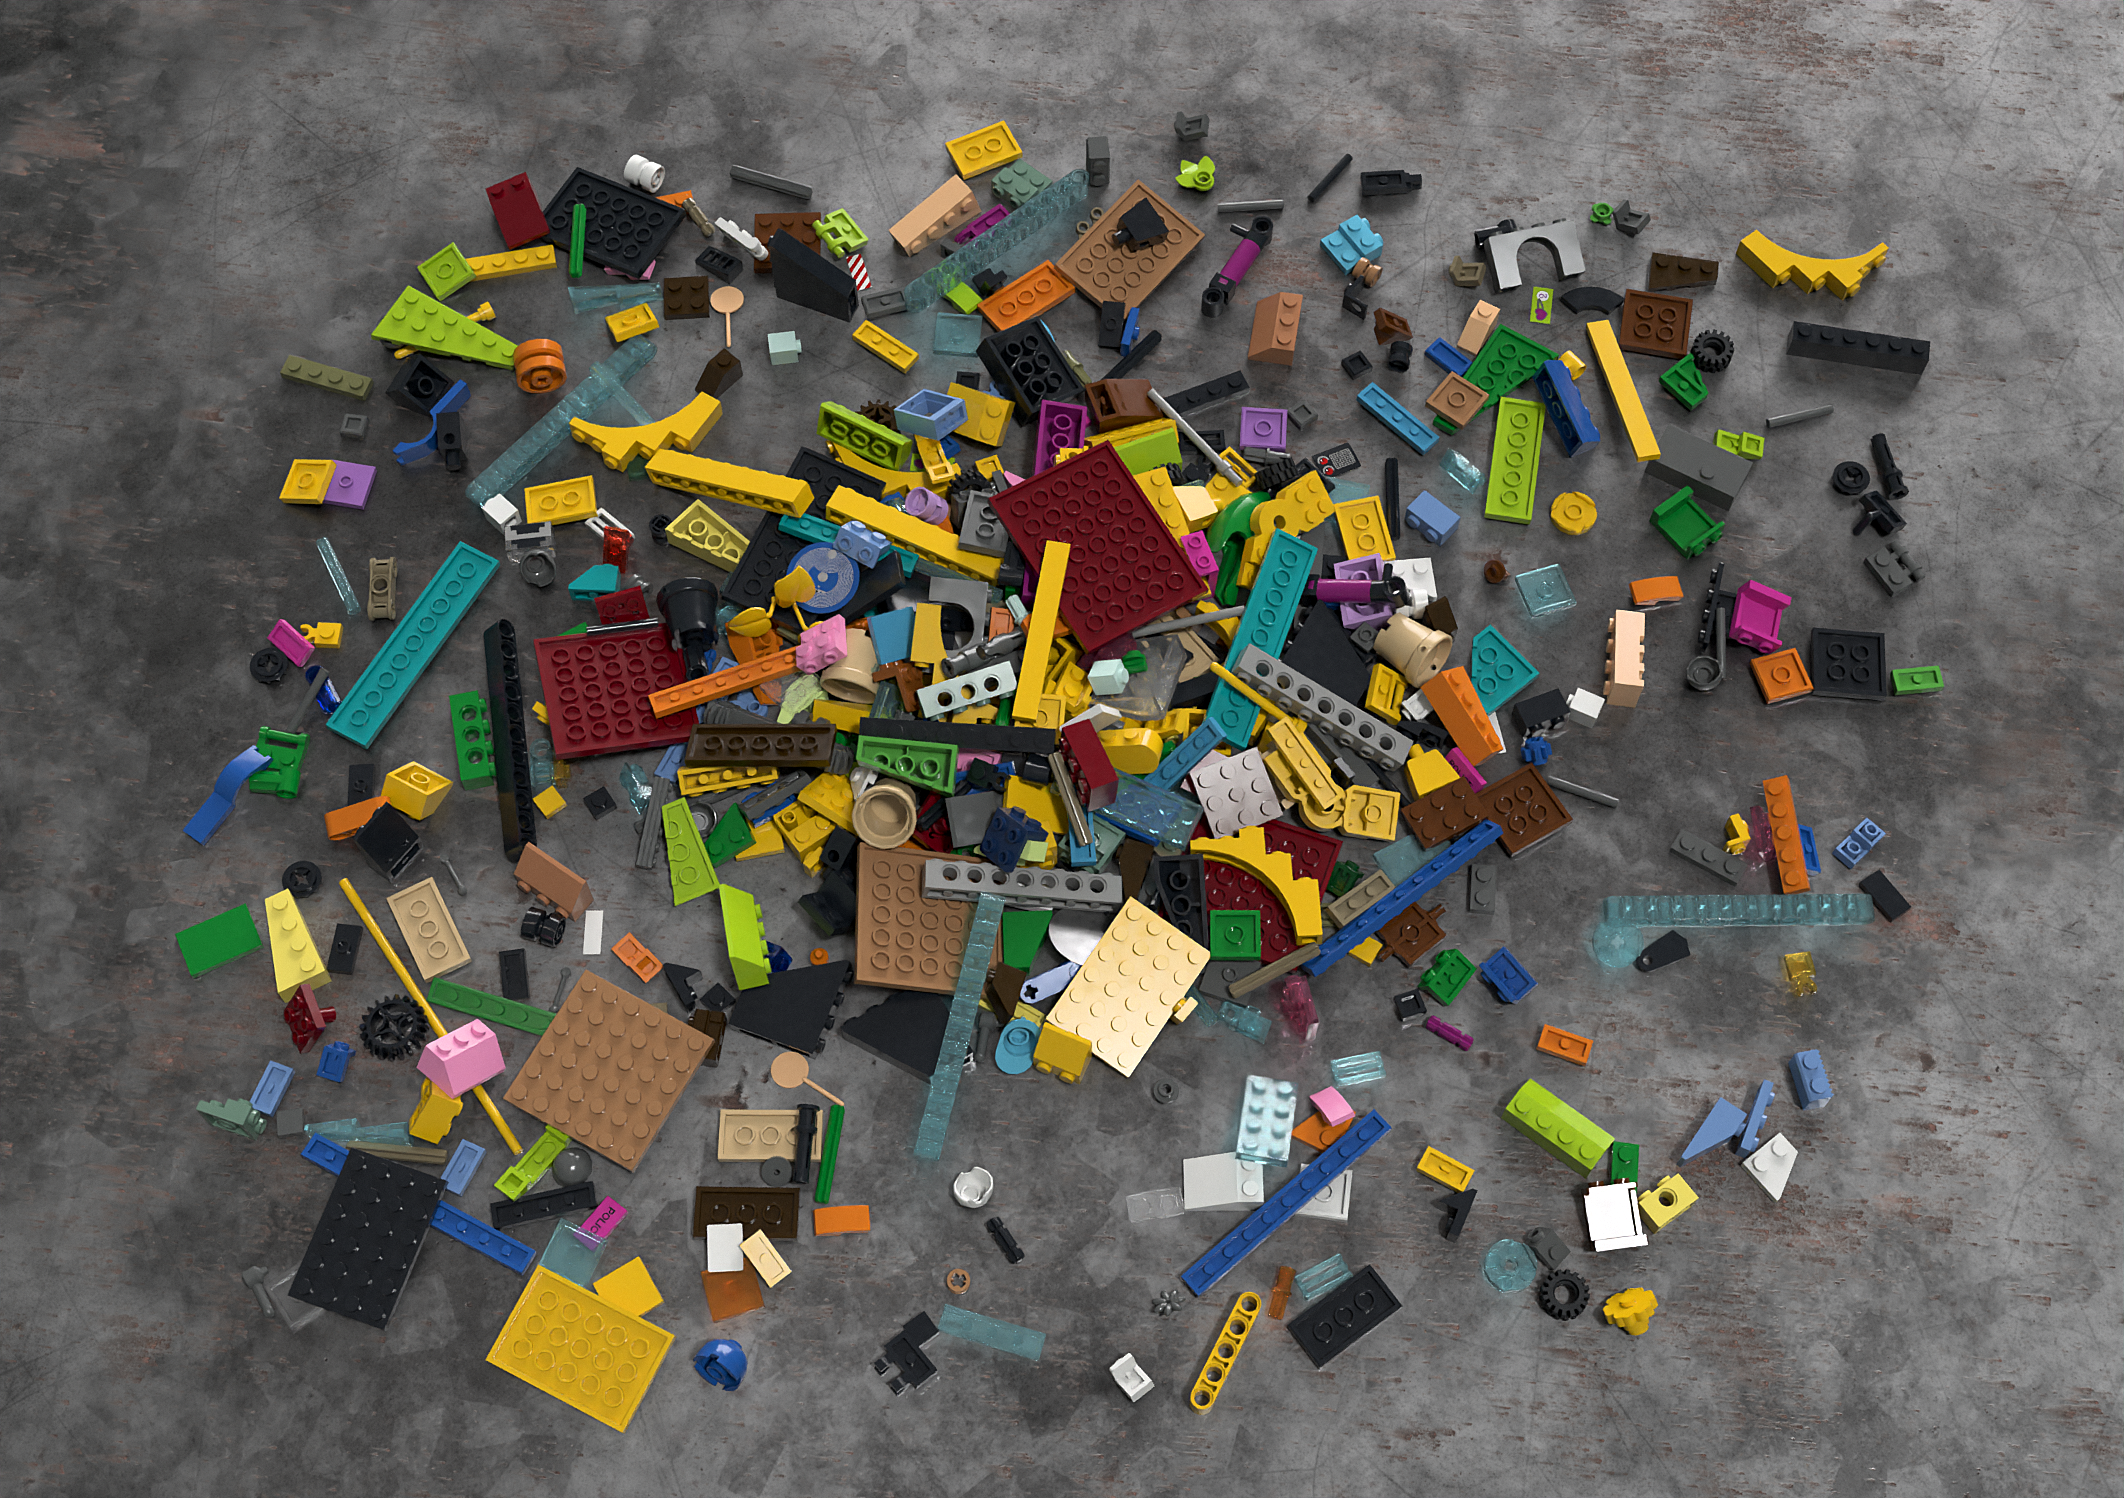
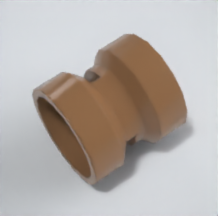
(1370, 272)

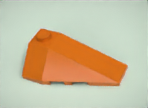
(753, 648)

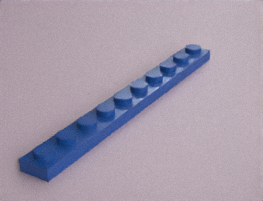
(1402, 896)
(1286, 1203)
(447, 1218)

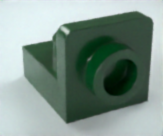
(1344, 877)

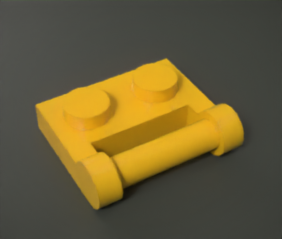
(1381, 693)

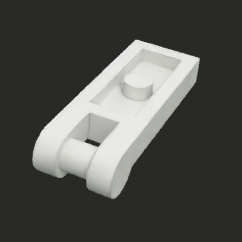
(742, 239)

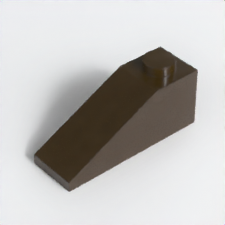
(1134, 865)

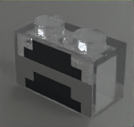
(527, 537)

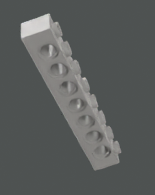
(1333, 706)
(1035, 895)

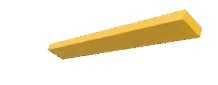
(1623, 391)
(1041, 631)

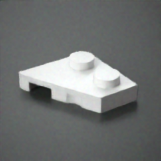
(860, 779)
(1771, 1166)

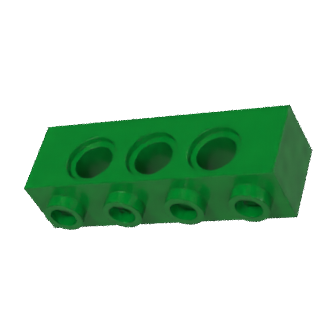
(462, 707)

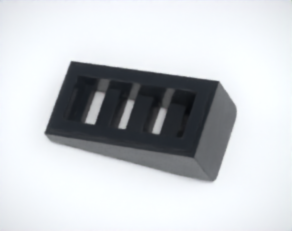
(728, 275)

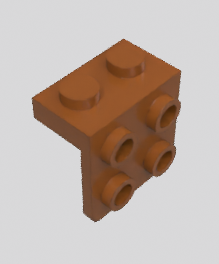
(908, 678)

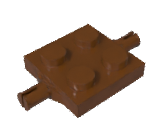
(1411, 934)

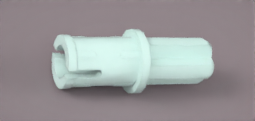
(1017, 609)

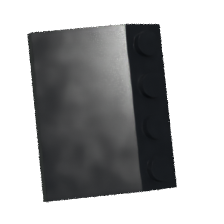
(1028, 368)

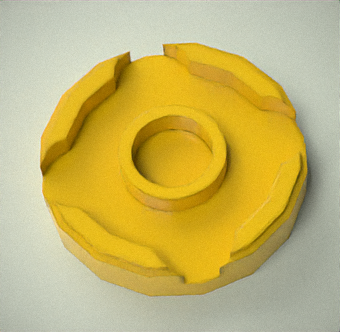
(1573, 513)

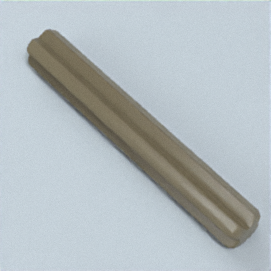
(1070, 799)
(1274, 970)
(401, 1152)

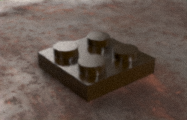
(686, 298)

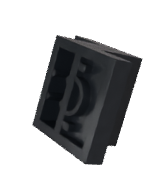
(834, 902)

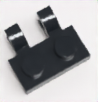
(909, 1359)

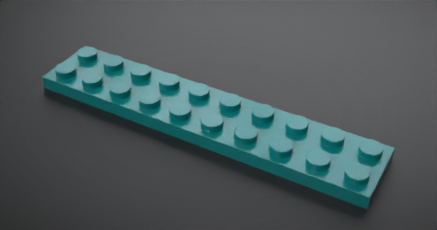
(1264, 626)
(413, 645)

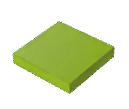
(446, 271)

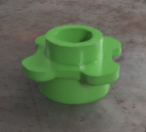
(1601, 208)

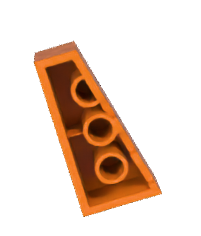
(1463, 714)

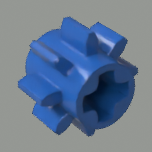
(1536, 751)

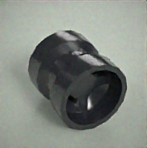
(1399, 357)
(657, 527)

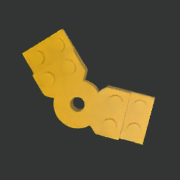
(1295, 510)
(1358, 814)

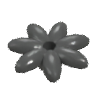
(1168, 1303)

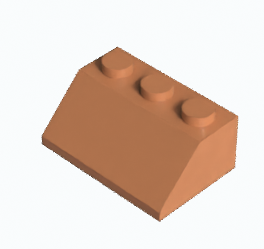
(1275, 328)
(552, 883)

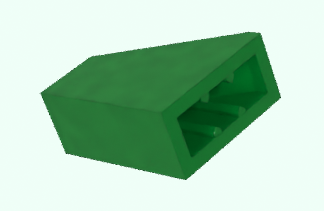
(1024, 937)

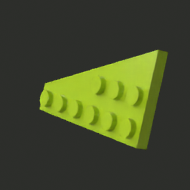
(440, 330)

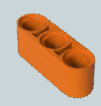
(347, 820)

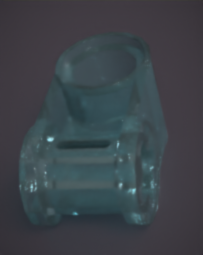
(541, 766)

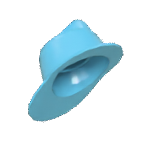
(1017, 1046)

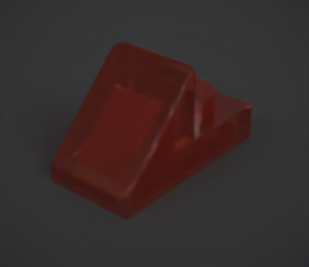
(616, 547)

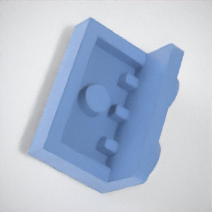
(861, 543)

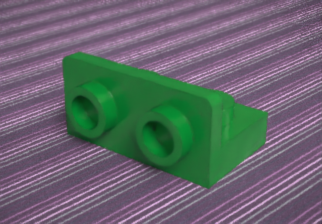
(1447, 976)

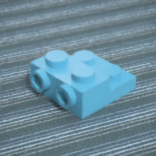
(1352, 243)

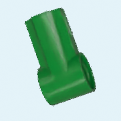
(282, 783)

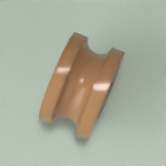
(959, 1273)

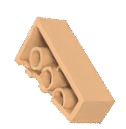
(935, 216)

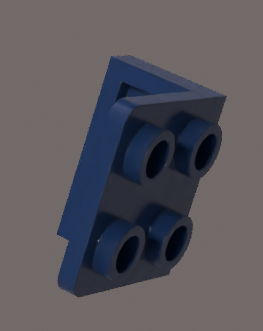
(1008, 836)

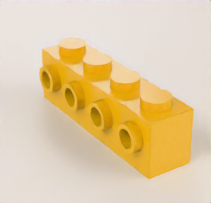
(699, 779)

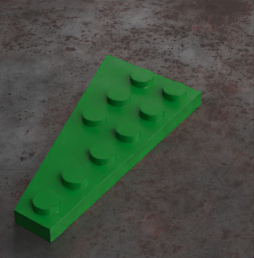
(1501, 368)

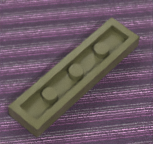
(327, 377)

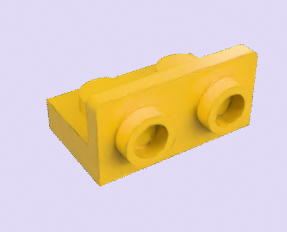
(1075, 686)

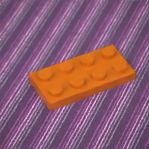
(1026, 297)

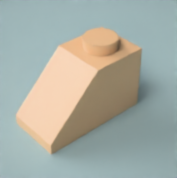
(1478, 328)

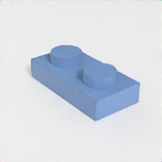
(272, 1088)
(463, 1167)

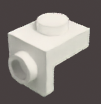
(1417, 707)
(1130, 1377)

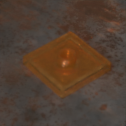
(733, 1292)

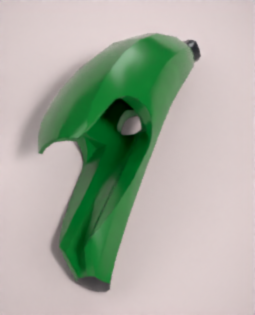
(1224, 535)

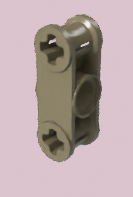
(382, 574)

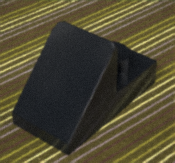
(682, 980)
(1458, 1206)

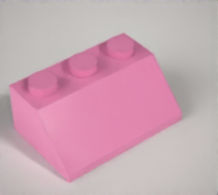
(462, 1059)

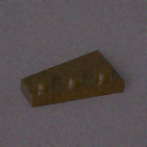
(1678, 271)

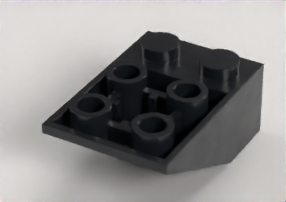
(387, 842)

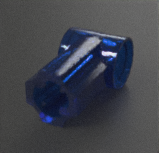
(327, 695)

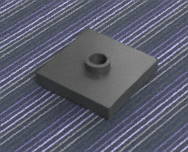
(1223, 973)

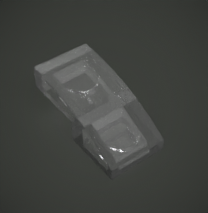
(1155, 1204)

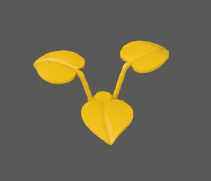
(794, 587)

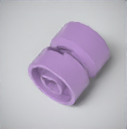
(926, 506)

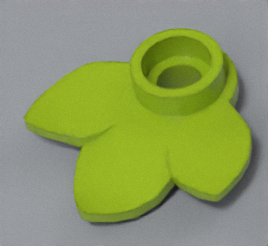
(1194, 174)

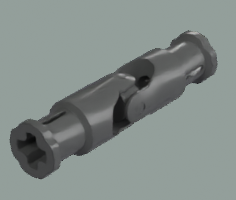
(970, 659)

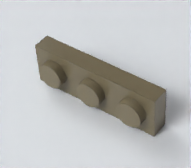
(1359, 899)

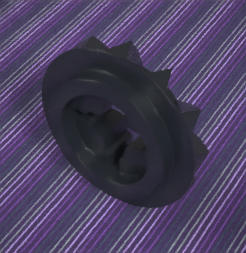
(1854, 470)
(261, 660)
(302, 869)

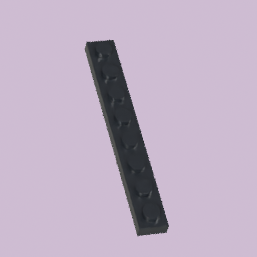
(962, 734)

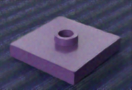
(1263, 429)
(350, 485)

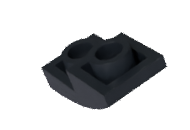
(1432, 735)

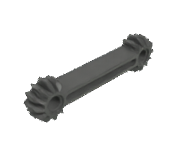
(728, 713)

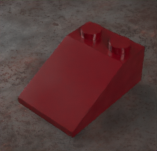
(518, 210)

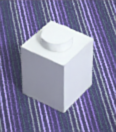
(501, 513)
(1584, 707)

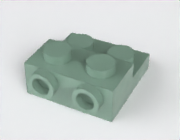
(1019, 183)
(1106, 842)
(233, 1117)

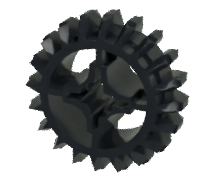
(374, 1040)

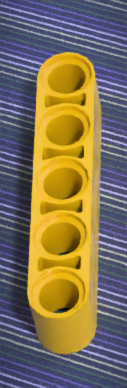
(1216, 1362)

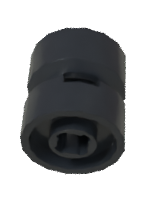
(544, 927)

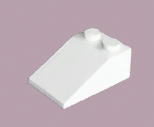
(1222, 1183)

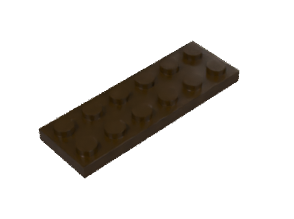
(761, 745)

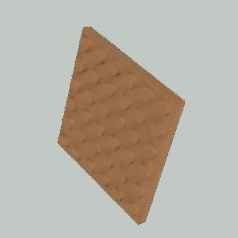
(906, 937)
(609, 1070)

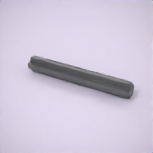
(771, 182)

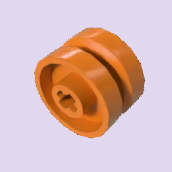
(539, 366)

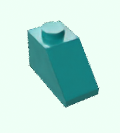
(596, 582)

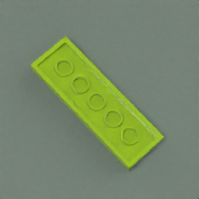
(1515, 460)

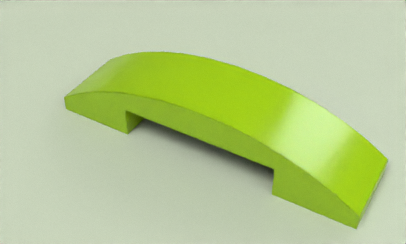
(533, 1165)

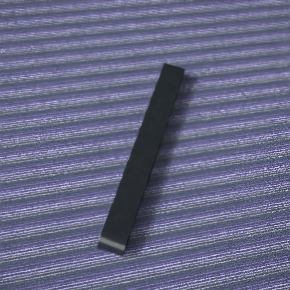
(509, 739)

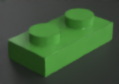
(1916, 680)

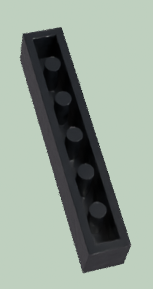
(1858, 347)

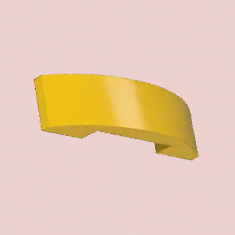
(933, 459)

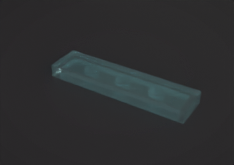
(992, 1332)

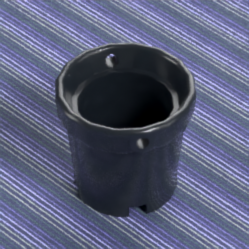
(690, 612)

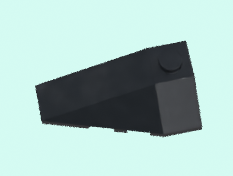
(1182, 890)

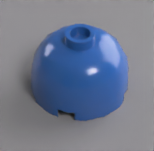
(722, 1363)

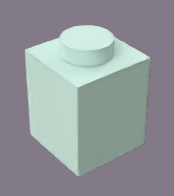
(784, 347)
(1108, 677)

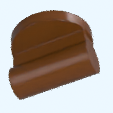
(1495, 571)

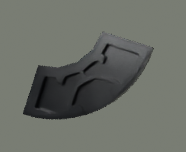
(1592, 299)

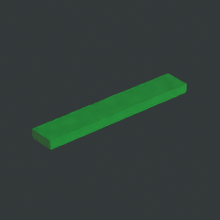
(490, 1006)

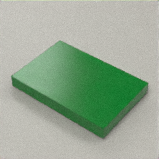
(219, 940)

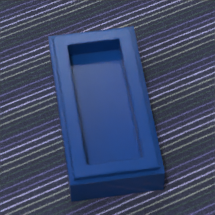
(1448, 357)

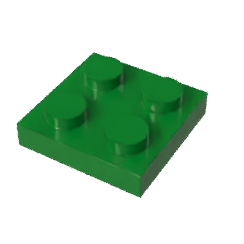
(1235, 935)

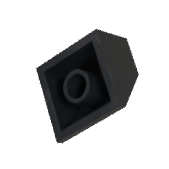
(419, 385)

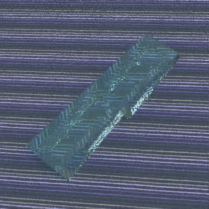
(627, 296)
(352, 1130)

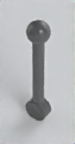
(445, 859)
(566, 973)

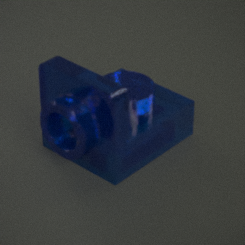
(778, 957)

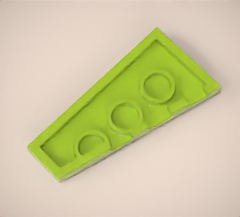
(689, 862)

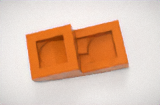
(1656, 589)
(637, 958)
(841, 1219)

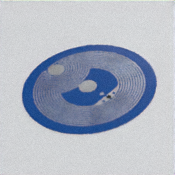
(833, 575)

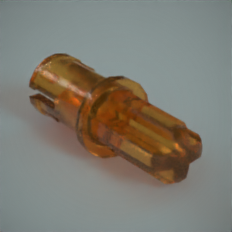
(1281, 1292)

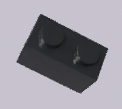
(1541, 713)

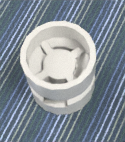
(643, 172)
(1417, 604)

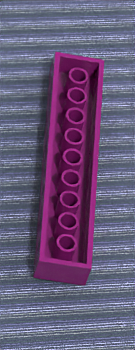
(1057, 427)

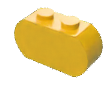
(1132, 749)

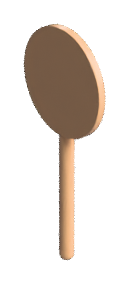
(726, 301)
(792, 1070)

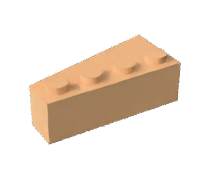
(1626, 658)

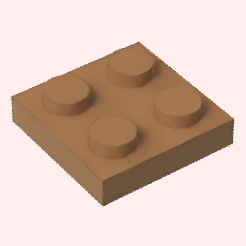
(1457, 400)

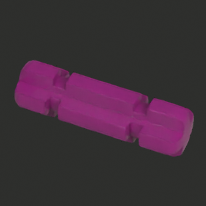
(1449, 1033)

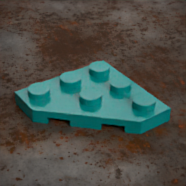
(1498, 669)

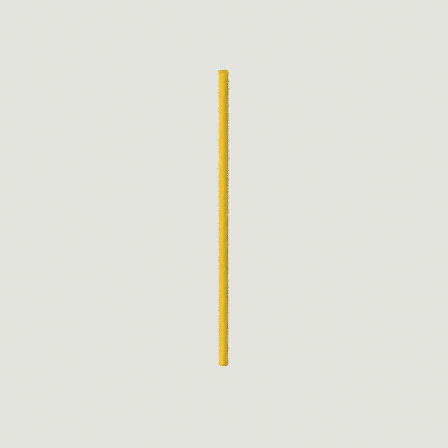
(418, 996)

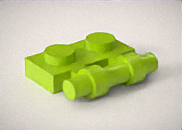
(844, 228)

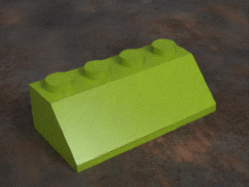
(863, 436)
(1150, 452)
(745, 937)
(1557, 1128)

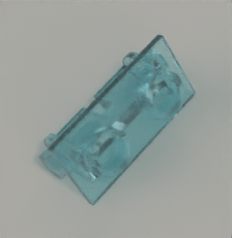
(1460, 469)
(633, 778)

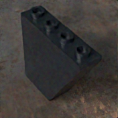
(810, 279)
(916, 592)
(1326, 655)
(794, 1007)
(904, 1032)

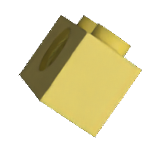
(1680, 1198)

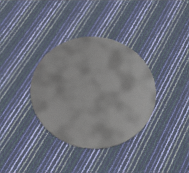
(1077, 932)

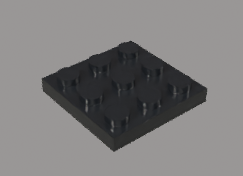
(1848, 663)

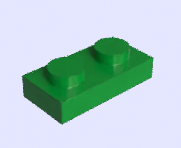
(1624, 1162)

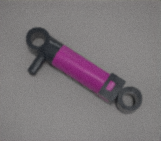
(1223, 284)
(1357, 590)

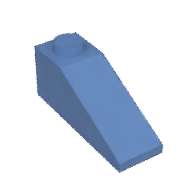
(1716, 1131)

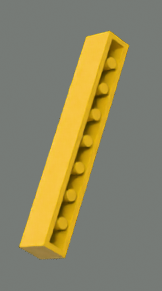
(730, 482)
(912, 535)

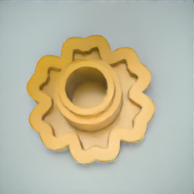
(1631, 1310)

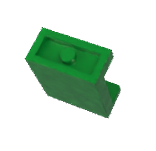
(1686, 524)

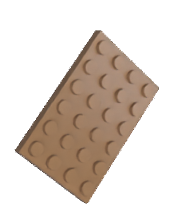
(1117, 272)

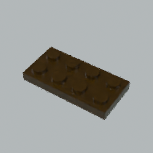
(756, 1208)

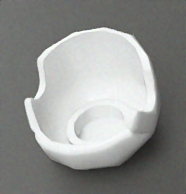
(973, 1188)

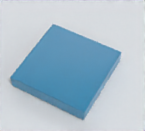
(892, 634)

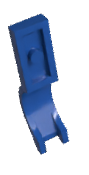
(449, 403)
(223, 798)

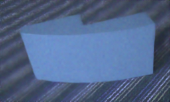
(1858, 843)

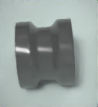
(638, 580)

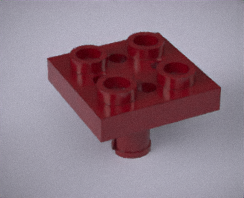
(621, 606)
(940, 830)
(306, 1018)

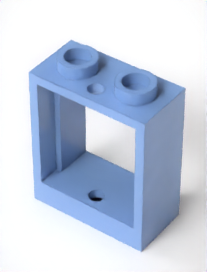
(947, 414)

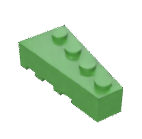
(914, 762)

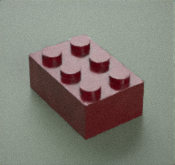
(1088, 765)

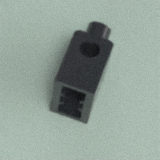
(1140, 227)
(452, 438)
(840, 850)

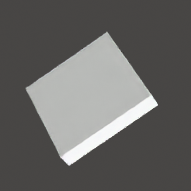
(1099, 715)
(1332, 1201)

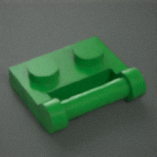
(283, 756)

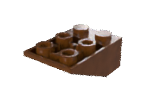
(1120, 403)

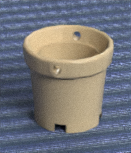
(1413, 648)
(851, 676)
(885, 814)

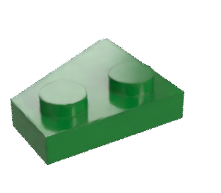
(1685, 382)
(729, 837)

